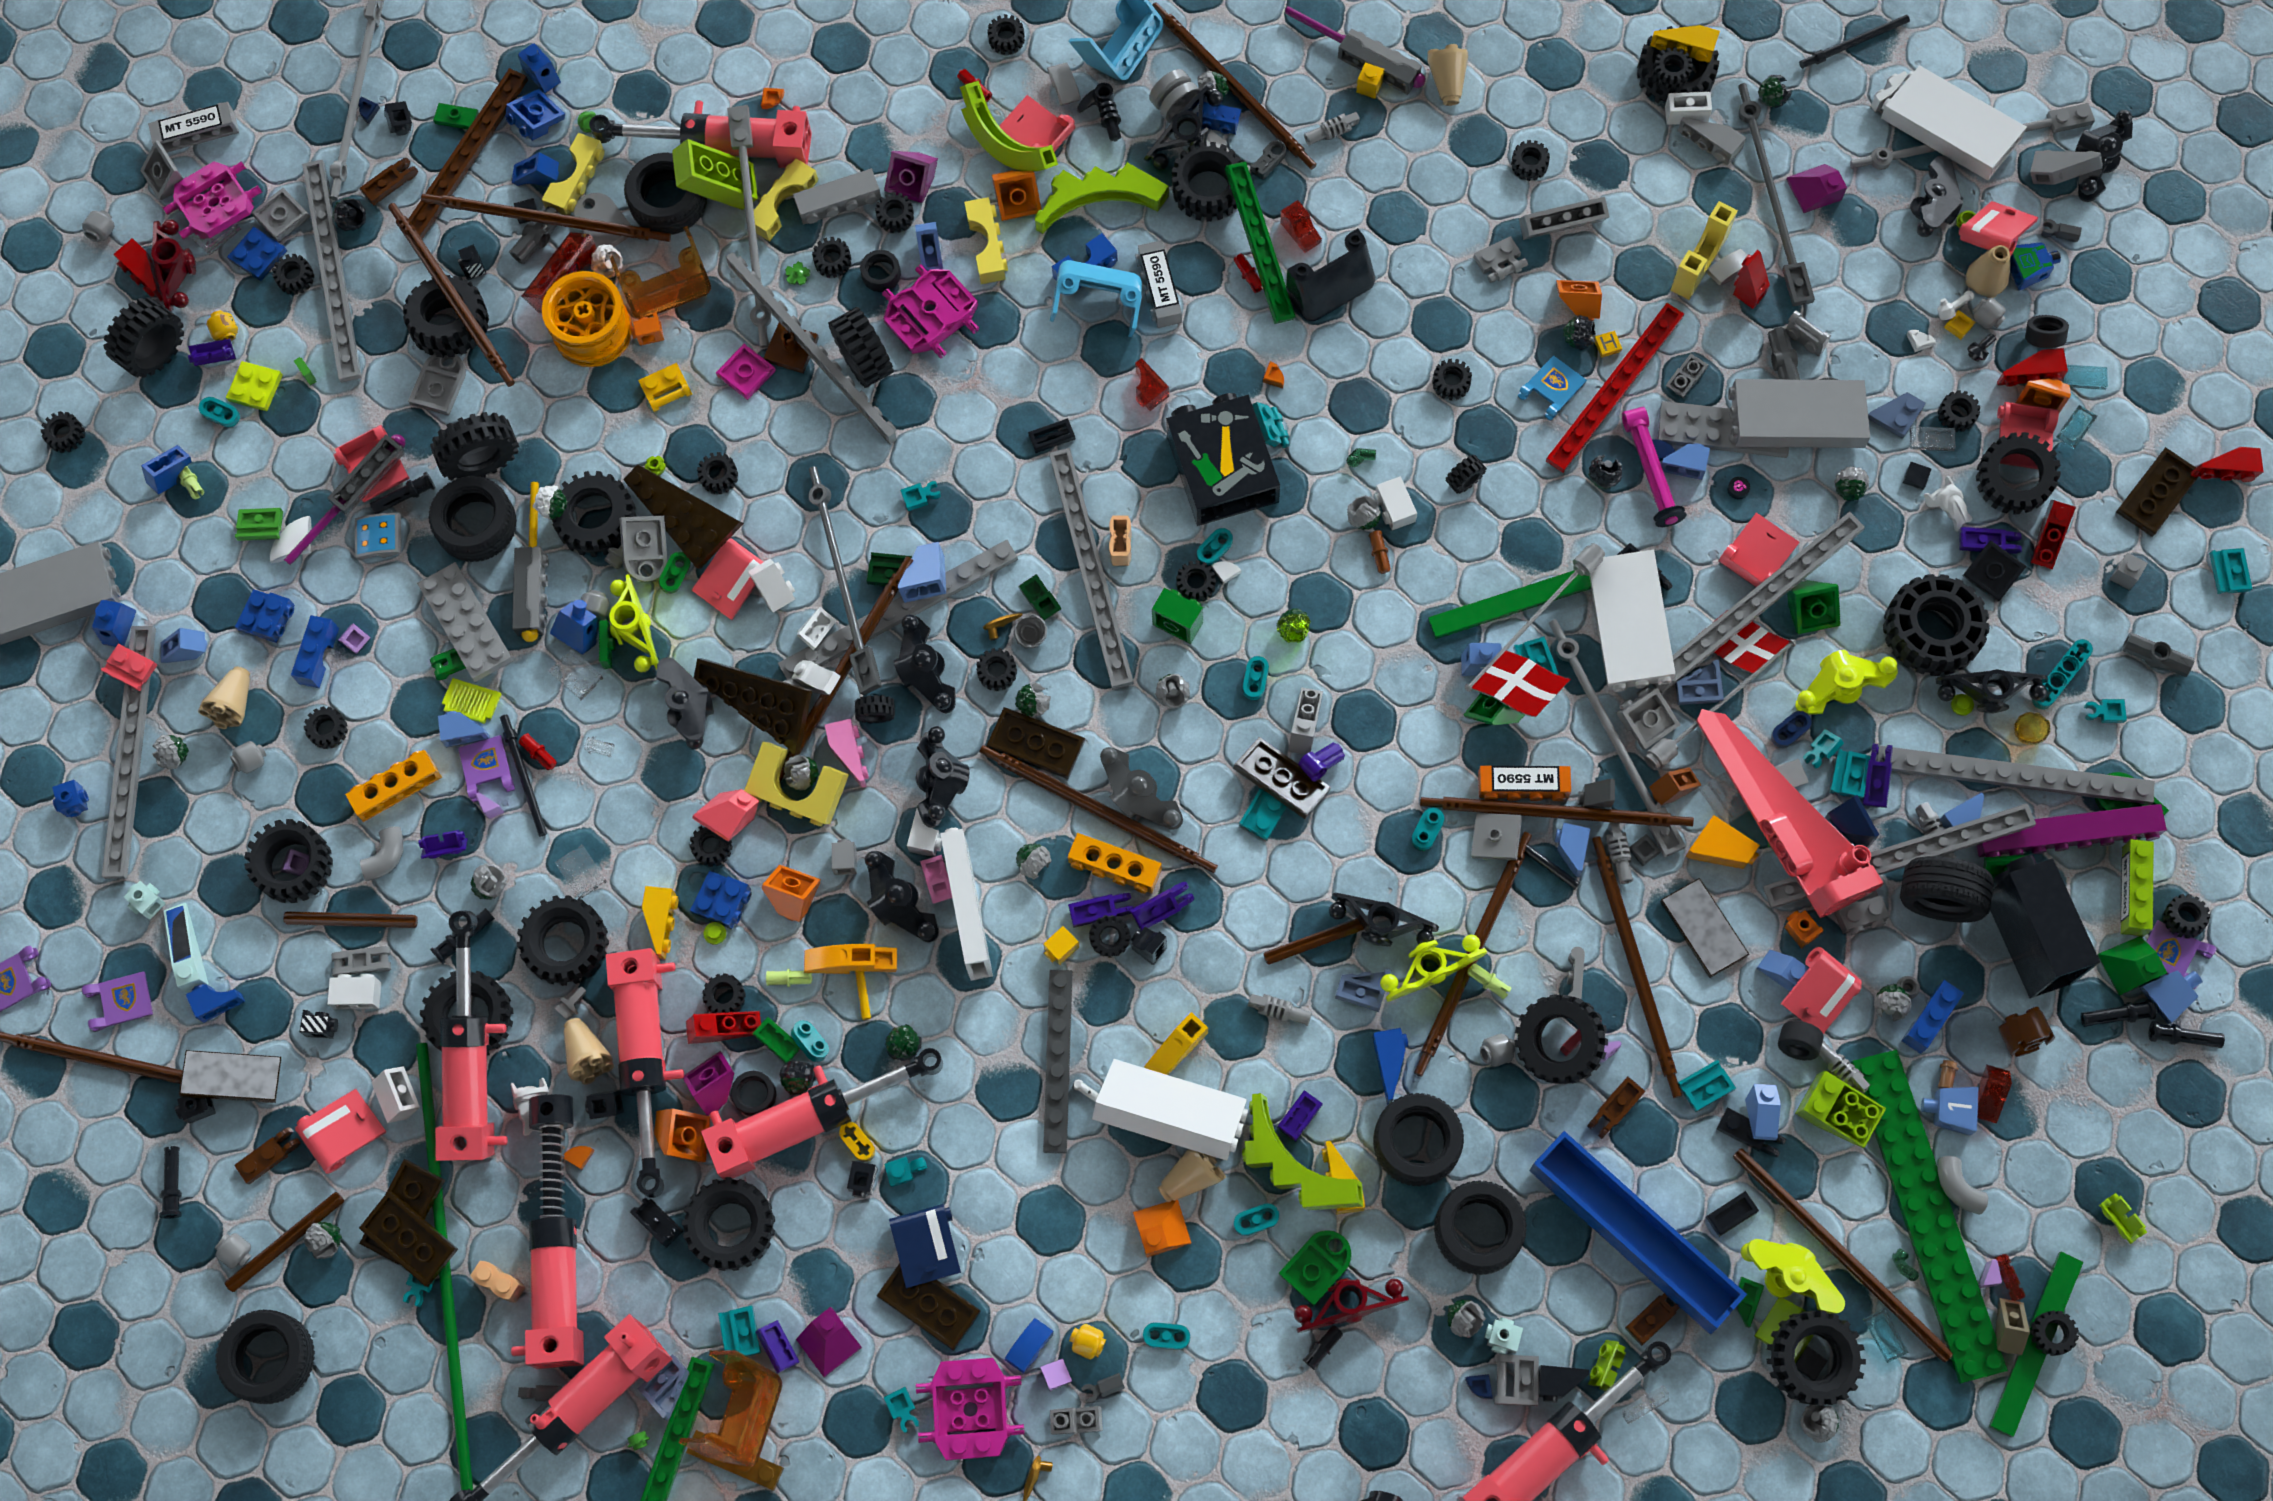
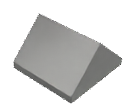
(160, 171)

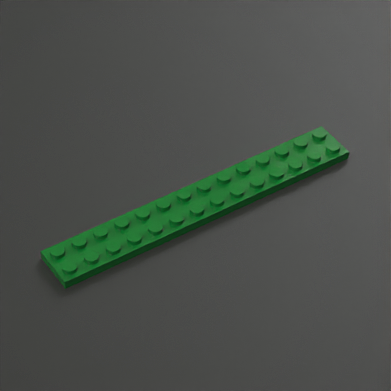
(1931, 1221)

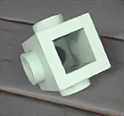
(144, 899)
(1512, 1333)

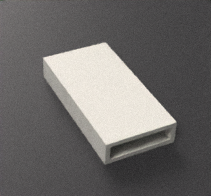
(1953, 122)
(1632, 621)
(966, 904)
(1171, 1110)

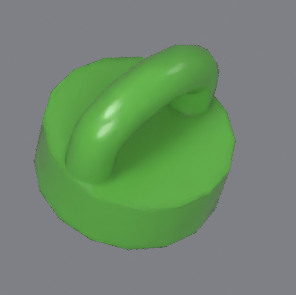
(584, 119)

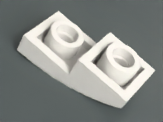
(1891, 87)

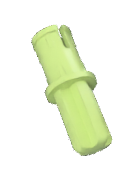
(189, 481)
(787, 977)
(1488, 980)

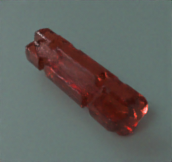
(2010, 1277)

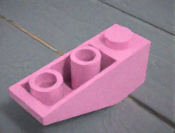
(844, 746)

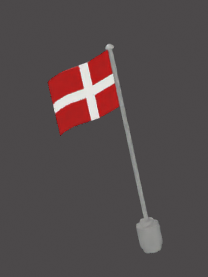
(1748, 650)
(1519, 680)

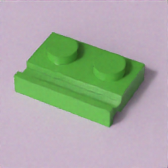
(259, 524)

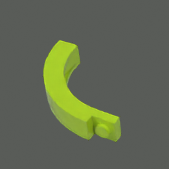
(996, 141)

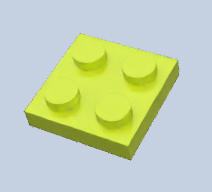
(254, 386)

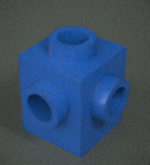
(70, 798)

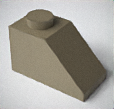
(2011, 1326)

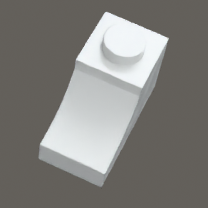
(815, 677)
(923, 839)

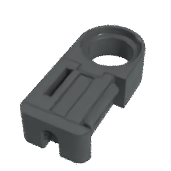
(1268, 160)

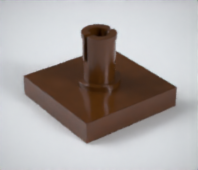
(786, 352)

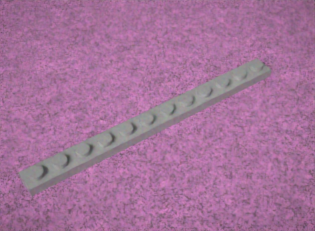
(331, 271)
(817, 353)
(1091, 569)
(956, 580)
(1763, 596)
(127, 764)
(2020, 775)
(1933, 844)

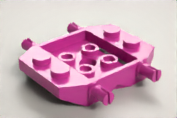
(232, 200)
(952, 311)
(950, 1406)

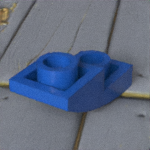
(1028, 1345)

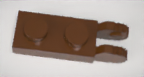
(388, 181)
(1617, 1105)
(266, 1156)
(1651, 1319)

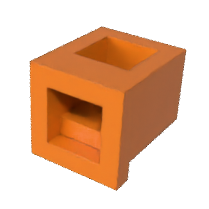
(647, 330)
(1802, 935)

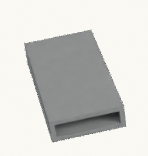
(1799, 413)
(55, 591)

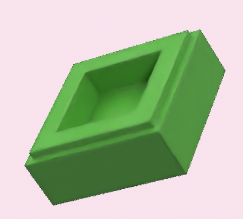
(305, 370)

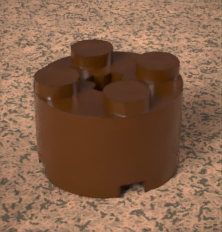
(2026, 1032)

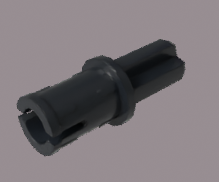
(1323, 1347)

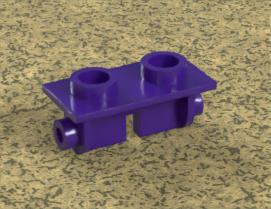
(211, 352)
(453, 843)

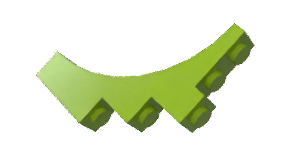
(1128, 185)
(1267, 1150)

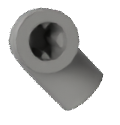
(388, 856)
(1957, 1188)

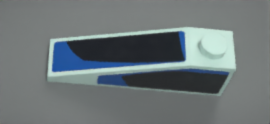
(184, 949)

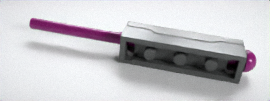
(1357, 49)
(356, 486)

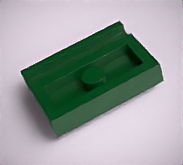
(882, 567)

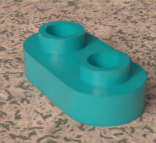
(220, 413)
(1213, 547)
(1254, 678)
(1428, 828)
(808, 1040)
(1256, 1220)
(1166, 1337)

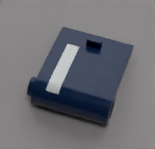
(925, 1241)

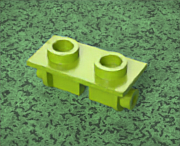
(2128, 1227)
(1610, 1355)

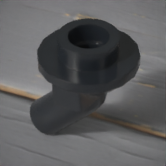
(1977, 351)

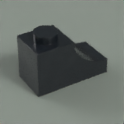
(1149, 944)

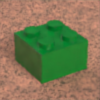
(1177, 615)

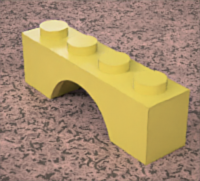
(795, 178)
(565, 194)
(989, 261)

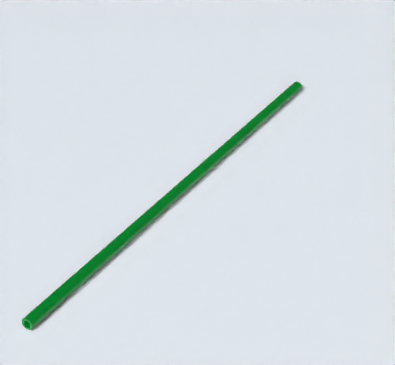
(445, 1276)

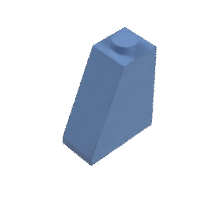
(925, 574)

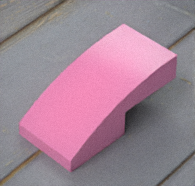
(936, 879)

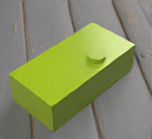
(711, 173)

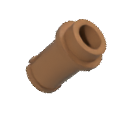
(1947, 1074)

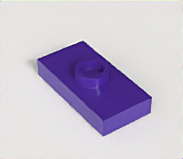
(1299, 1115)
(777, 1346)

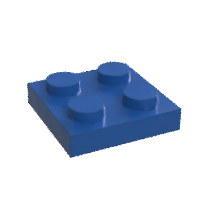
(257, 253)

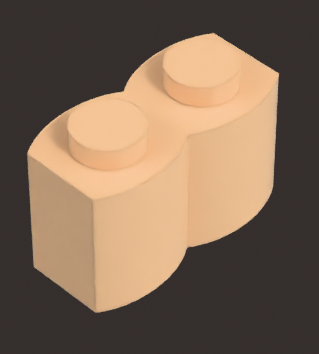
(1120, 540)
(495, 1279)

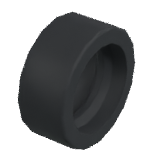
(876, 257)
(2046, 331)
(743, 1079)

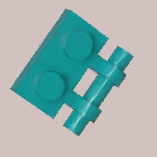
(1271, 425)

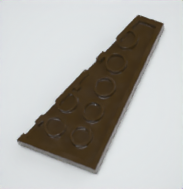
(688, 520)
(763, 701)

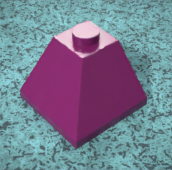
(910, 174)
(1817, 187)
(710, 1083)
(828, 1342)

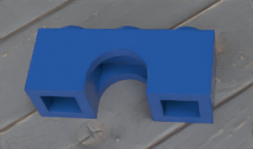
(1099, 251)
(309, 661)
(1932, 1017)

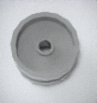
(1173, 93)

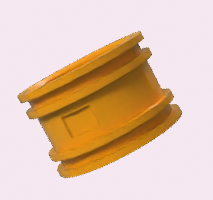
(588, 335)

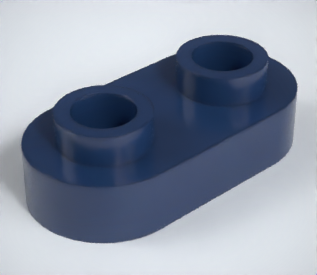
(1790, 730)

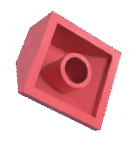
(728, 813)

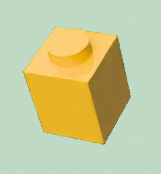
(1370, 80)
(1060, 946)

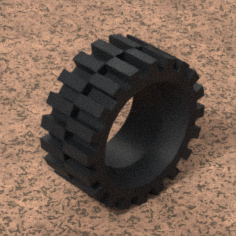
(1197, 161)
(143, 337)
(861, 347)
(2005, 496)
(270, 844)

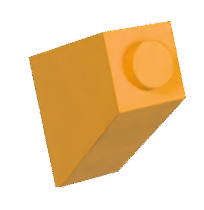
(1723, 846)

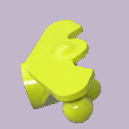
(637, 628)
(1843, 679)
(1424, 979)
(1793, 1270)

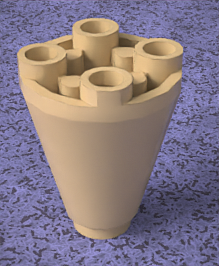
(1448, 71)
(1990, 272)
(227, 699)
(584, 1053)
(1189, 1175)

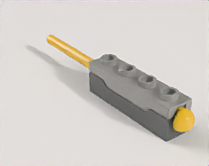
(530, 581)

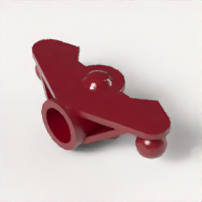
(171, 263)
(1393, 1288)

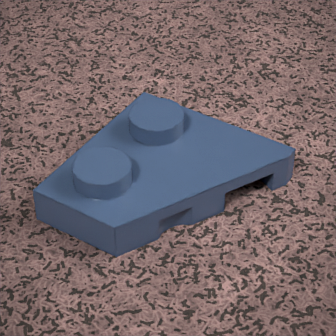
(1898, 414)
(1701, 686)
(1362, 989)
(665, 1387)

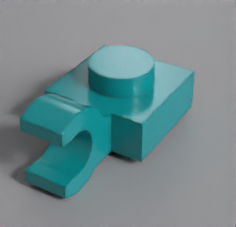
(901, 1170)

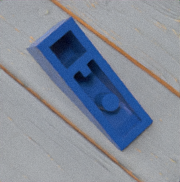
(1390, 1053)

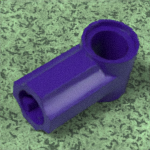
(1318, 763)

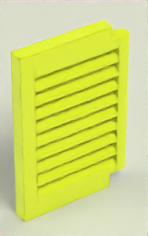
(471, 700)

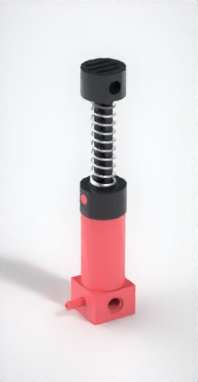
(552, 1249)

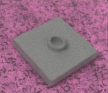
(280, 214)
(1496, 836)

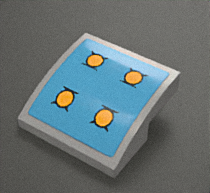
(377, 535)

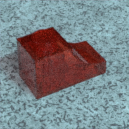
(1299, 226)
(1152, 388)
(1993, 1093)

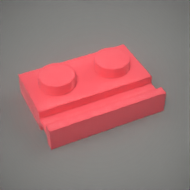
(129, 667)

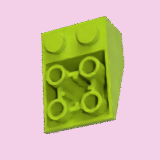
(1840, 1109)

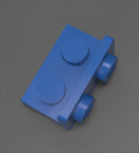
(1221, 118)

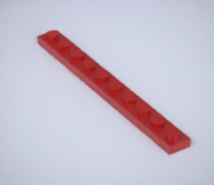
(1614, 387)

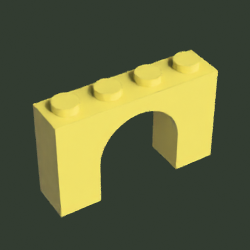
(1697, 262)
(765, 785)

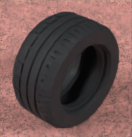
(666, 220)
(452, 499)
(1947, 889)
(1434, 1110)
(1506, 1206)
(233, 1347)

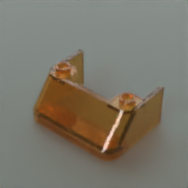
(667, 289)
(747, 1413)

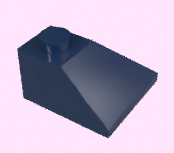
(1853, 822)

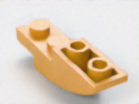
(850, 957)

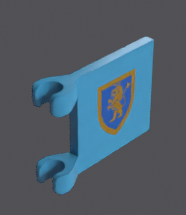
(1555, 383)

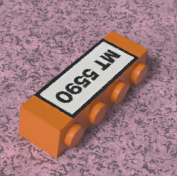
(1524, 782)

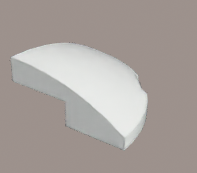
(290, 538)

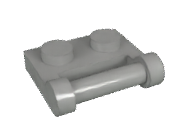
(1807, 334)
(1524, 1380)

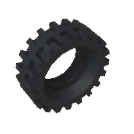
(1702, 81)
(474, 446)
(606, 535)
(542, 920)
(445, 995)
(702, 1208)
(1845, 1361)

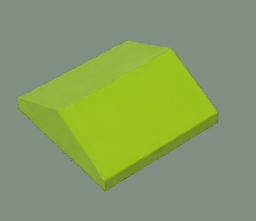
(1779, 1312)

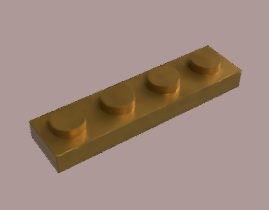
(762, 1473)

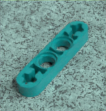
(2064, 675)

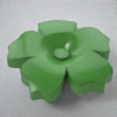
(797, 274)

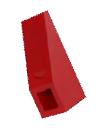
(137, 261)
(1752, 280)
(2042, 365)
(2237, 464)
(2052, 533)
(721, 1026)

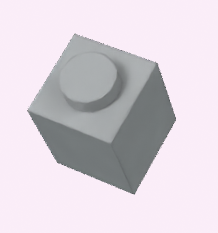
(2128, 571)
(844, 857)

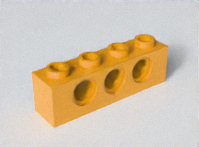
(405, 786)
(1085, 845)

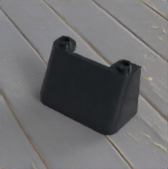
(1333, 284)

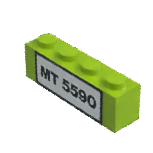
(2137, 887)

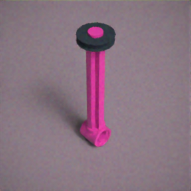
(1637, 423)

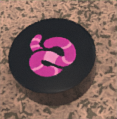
(1738, 487)

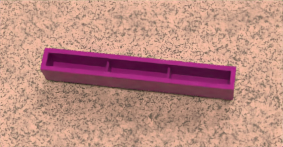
(2080, 831)

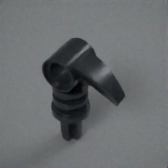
(1107, 107)

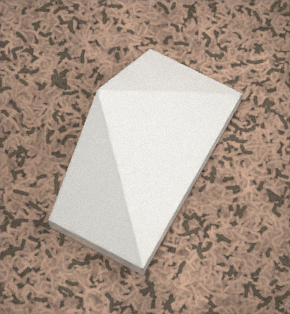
(816, 628)

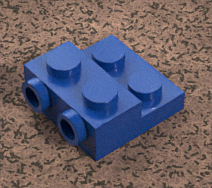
(533, 114)
(265, 615)
(721, 899)

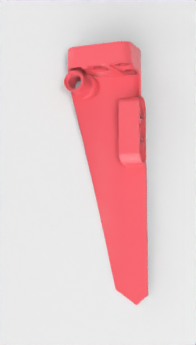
(1795, 830)

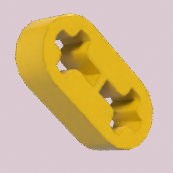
(852, 1145)

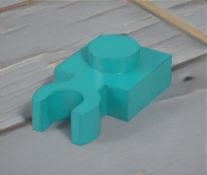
(916, 496)
(2109, 710)
(1823, 746)
(416, 1290)
(901, 1405)

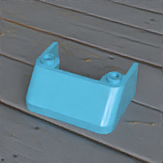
(1128, 44)
(1076, 274)

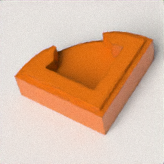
(771, 97)
(1274, 375)
(578, 1156)

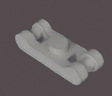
(361, 961)
(1575, 977)

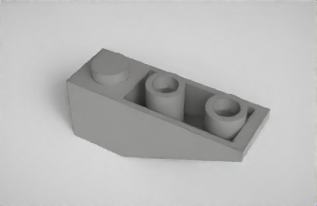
(1715, 138)
(2059, 166)
(1305, 721)

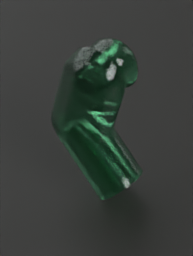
(1360, 455)
(1904, 1269)

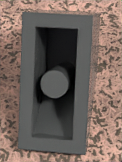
(1598, 794)

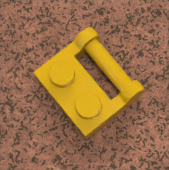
(662, 382)

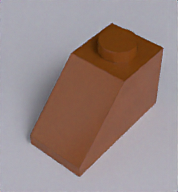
(1674, 785)

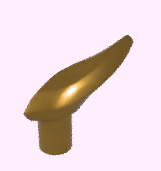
(999, 622)
(1037, 1465)

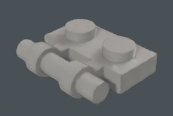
(1499, 254)

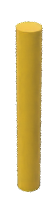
(863, 996)

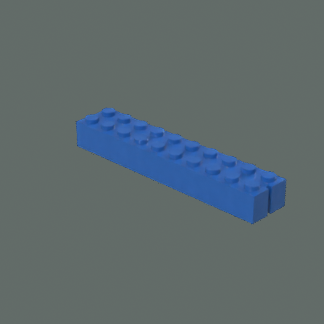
(1637, 1232)

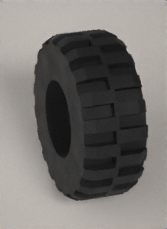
(1952, 600)

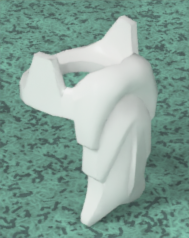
(1951, 501)
(521, 1101)

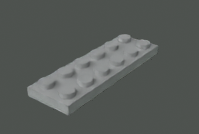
(1704, 425)
(465, 622)

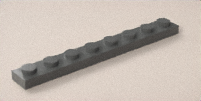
(1058, 1061)

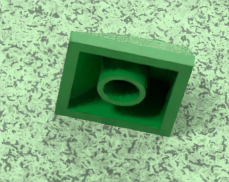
(1814, 606)
(1492, 711)
(2132, 965)

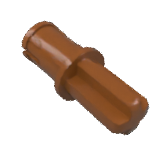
(1379, 551)

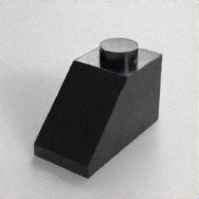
(1558, 1381)

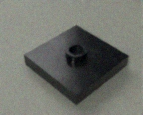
(1994, 571)

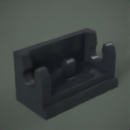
(657, 1222)

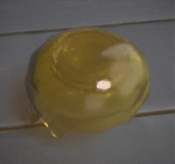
(2031, 728)

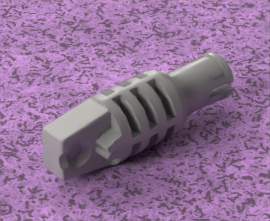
(1332, 128)
(1930, 822)
(1619, 852)
(1279, 1009)
(1843, 1069)

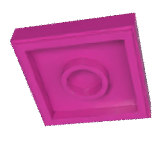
(745, 371)

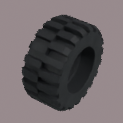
(447, 338)
(1531, 1031)

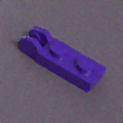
(1977, 538)
(1878, 778)
(1161, 906)
(1089, 910)

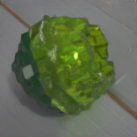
(1293, 625)

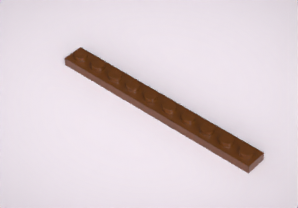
(468, 149)

